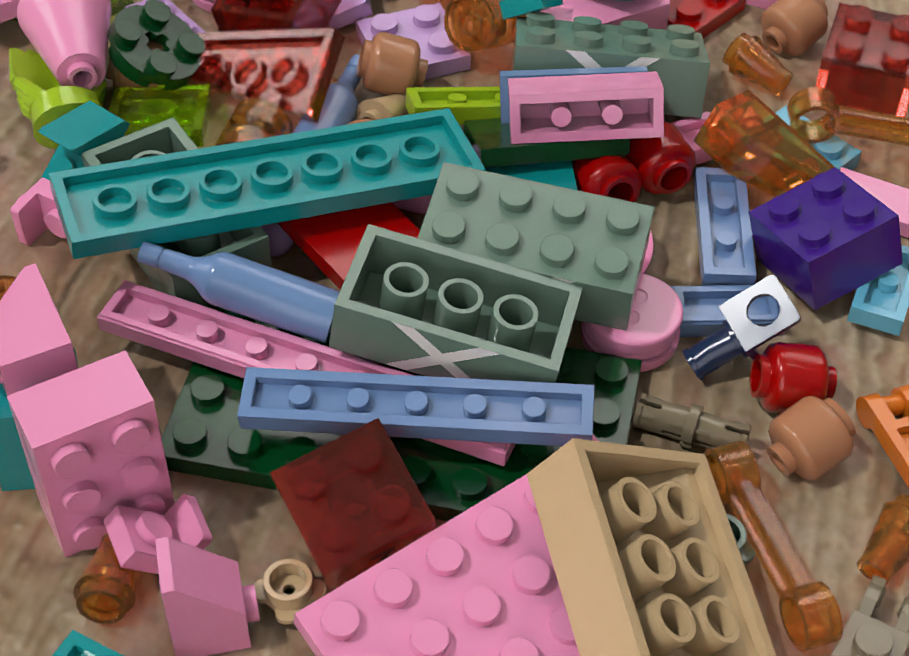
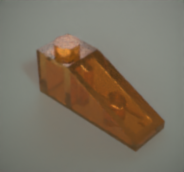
(759, 146)

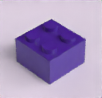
(826, 237)

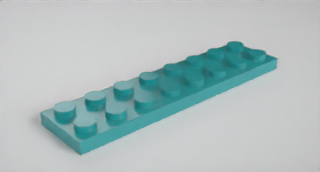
(256, 182)

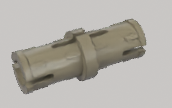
(687, 424)

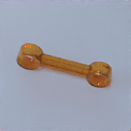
(842, 120)
(805, 606)

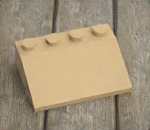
(645, 553)

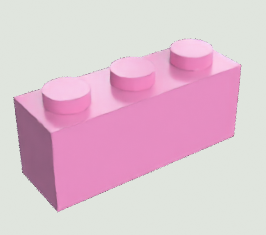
(586, 107)

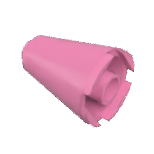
(69, 37)

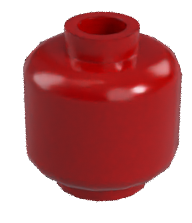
(663, 161)
(608, 177)
(790, 373)

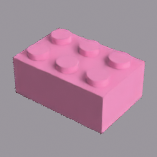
(91, 448)

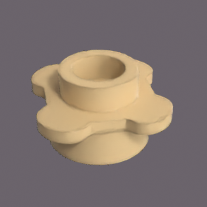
(288, 575)

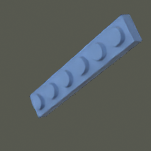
(417, 406)

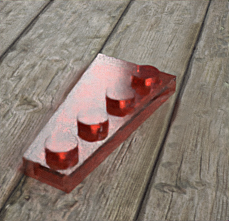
(274, 65)

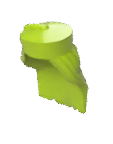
(42, 96)

